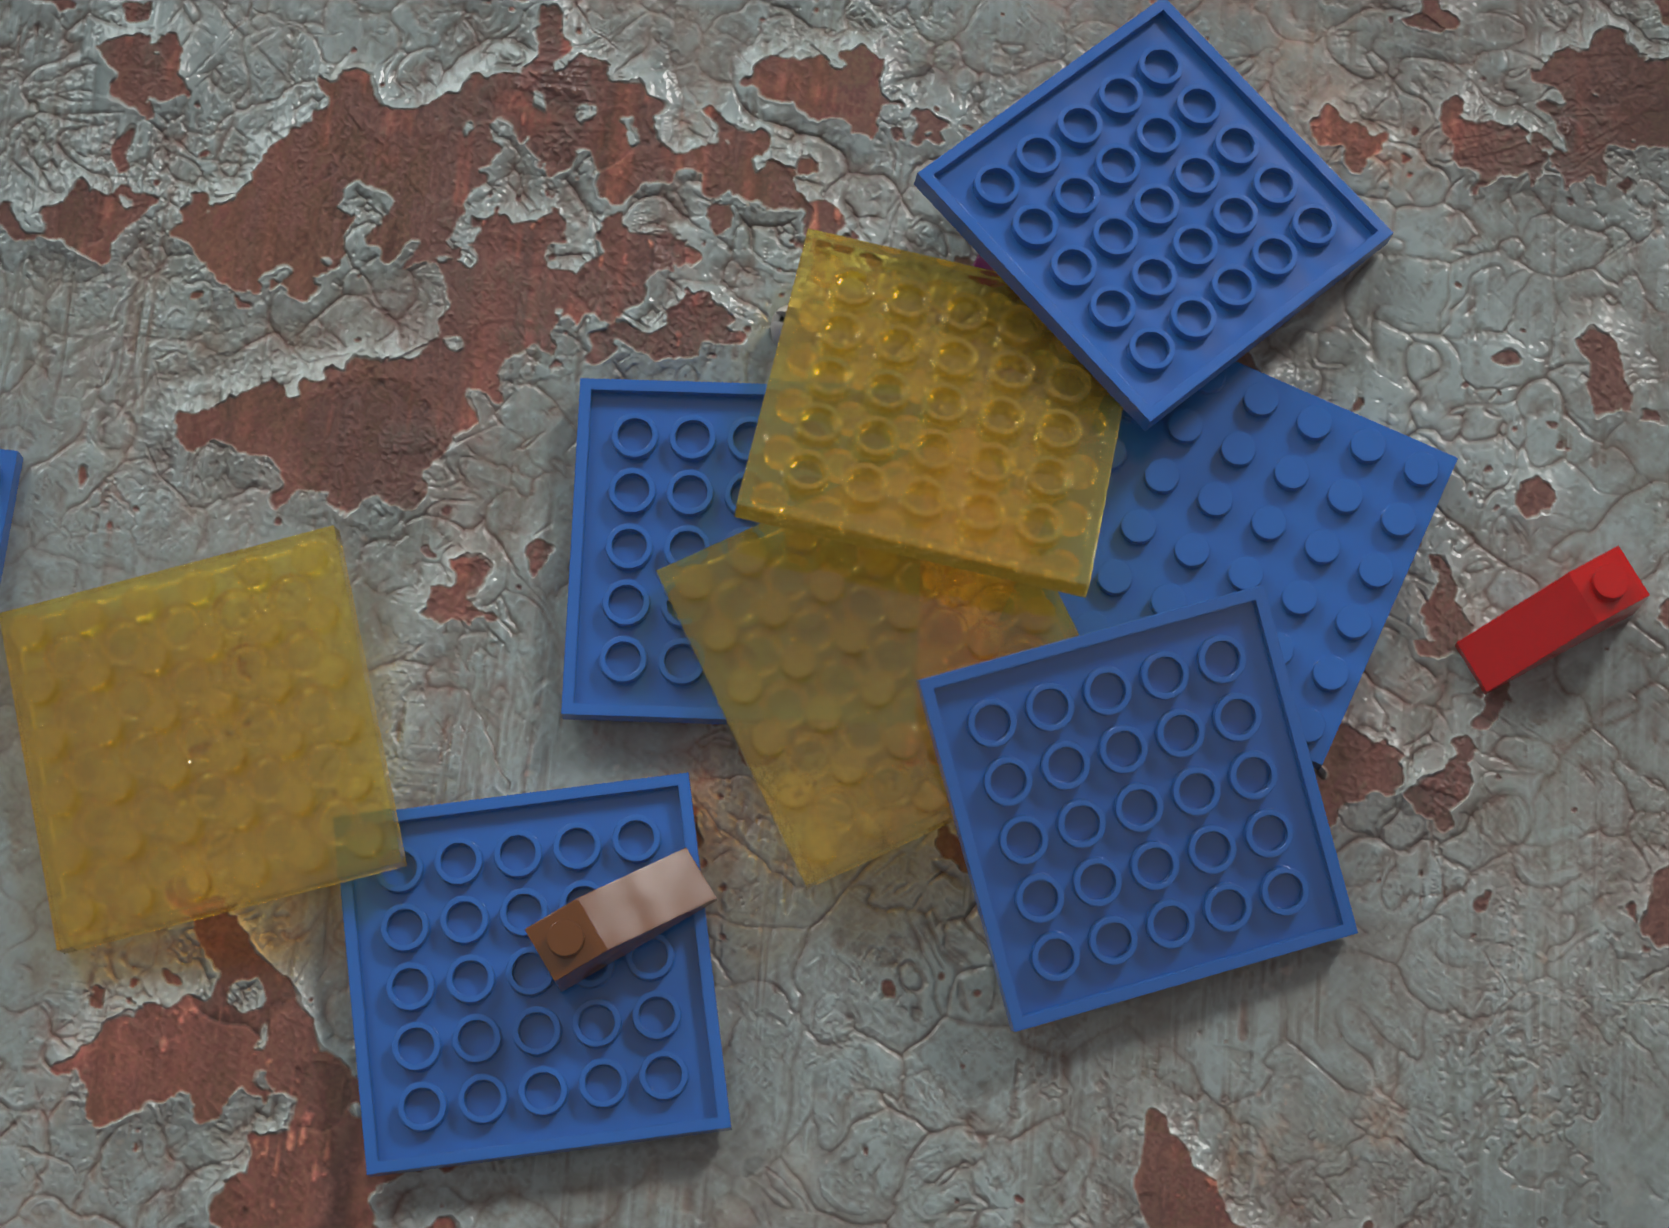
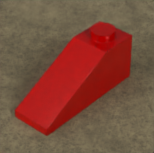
(1553, 620)

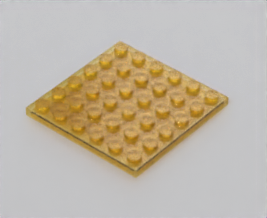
(930, 420)
(819, 671)
(200, 740)

